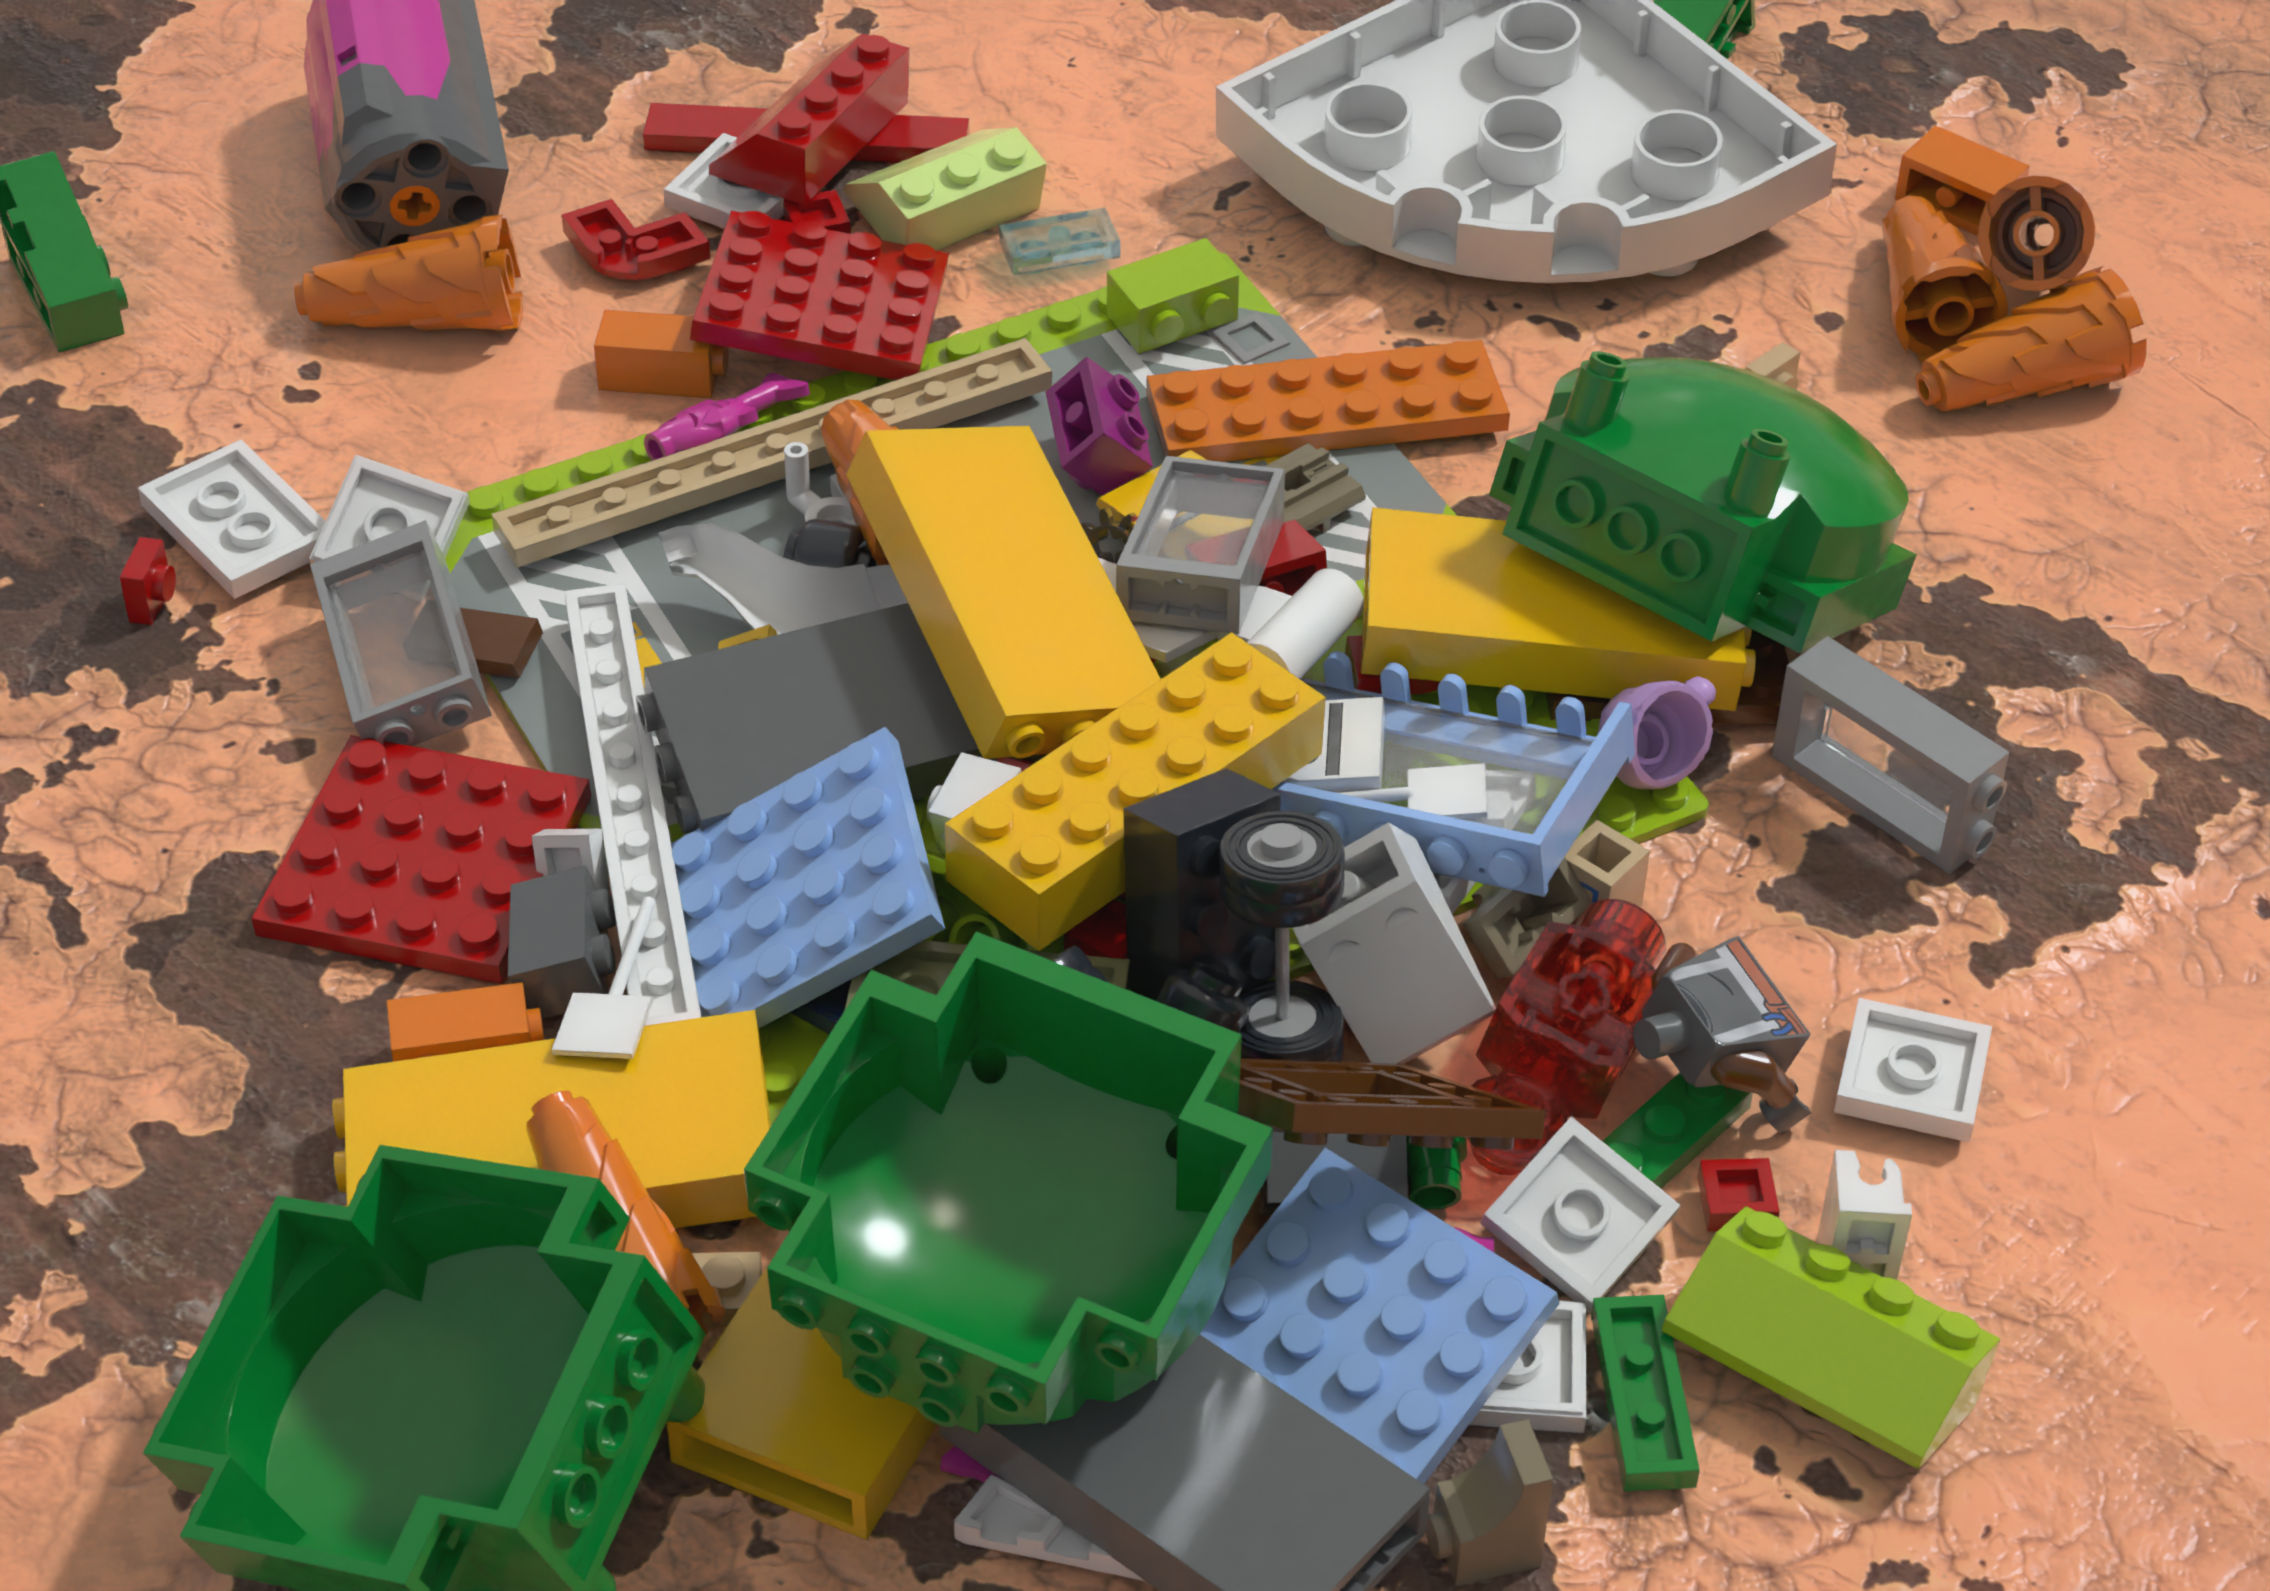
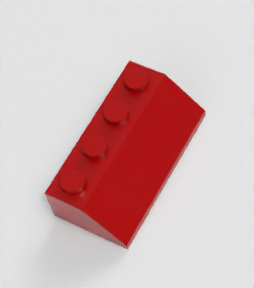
(820, 121)

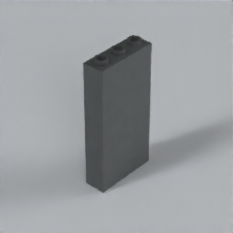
(787, 701)
(1214, 1483)

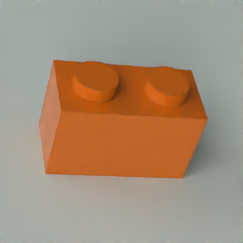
(1955, 175)

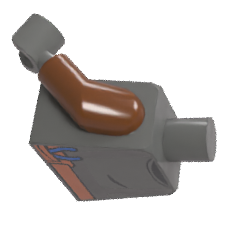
(1725, 1026)

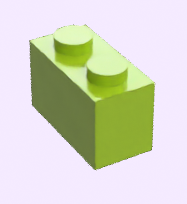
(1172, 295)

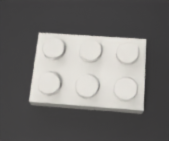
(235, 517)

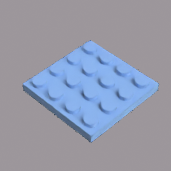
(807, 884)
(1377, 1314)

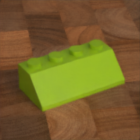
(1833, 1336)

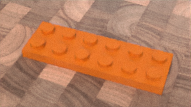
(1328, 402)

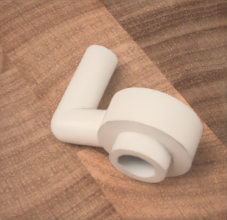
(802, 497)

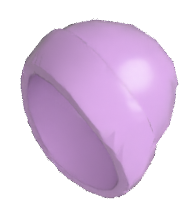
(1668, 728)

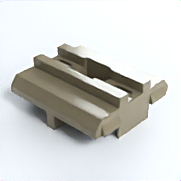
(1316, 487)

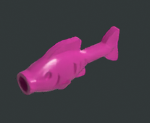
(720, 418)

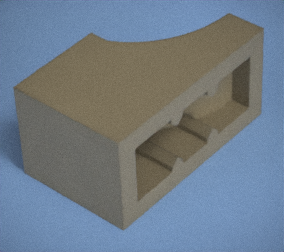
(1513, 920)
(1494, 1512)

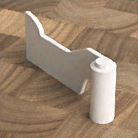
(1281, 626)

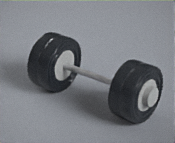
(1285, 875)

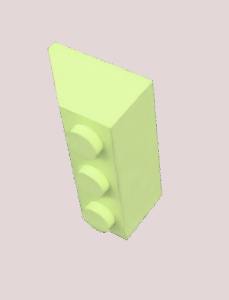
(953, 189)

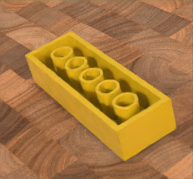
(1053, 836)

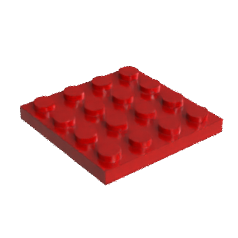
(820, 296)
(416, 857)

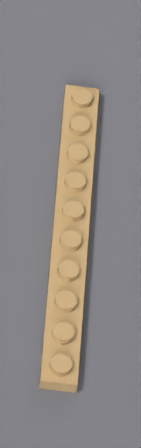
(757, 454)

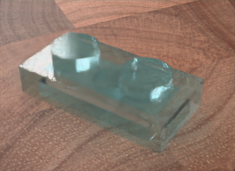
(1059, 241)

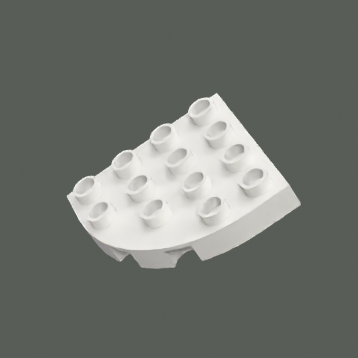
(1525, 139)

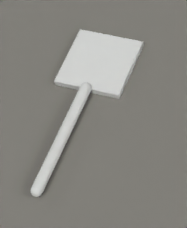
(1443, 790)
(608, 1022)

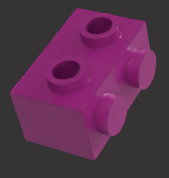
(1098, 428)

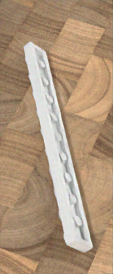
(630, 800)

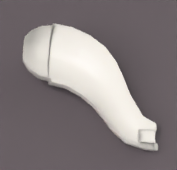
(773, 588)

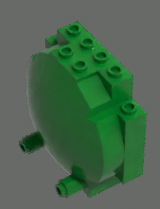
(1710, 499)
(1008, 1188)
(430, 1386)

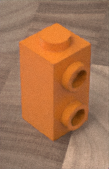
(655, 355)
(461, 1021)

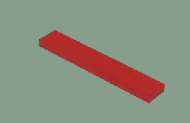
(698, 126)

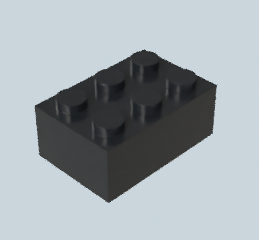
(1175, 887)

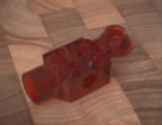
(1569, 1021)

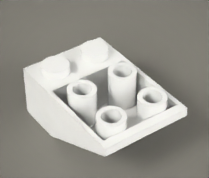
(1395, 952)

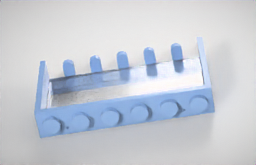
(1537, 777)

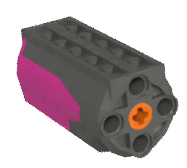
(402, 117)

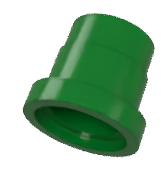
(1435, 1174)

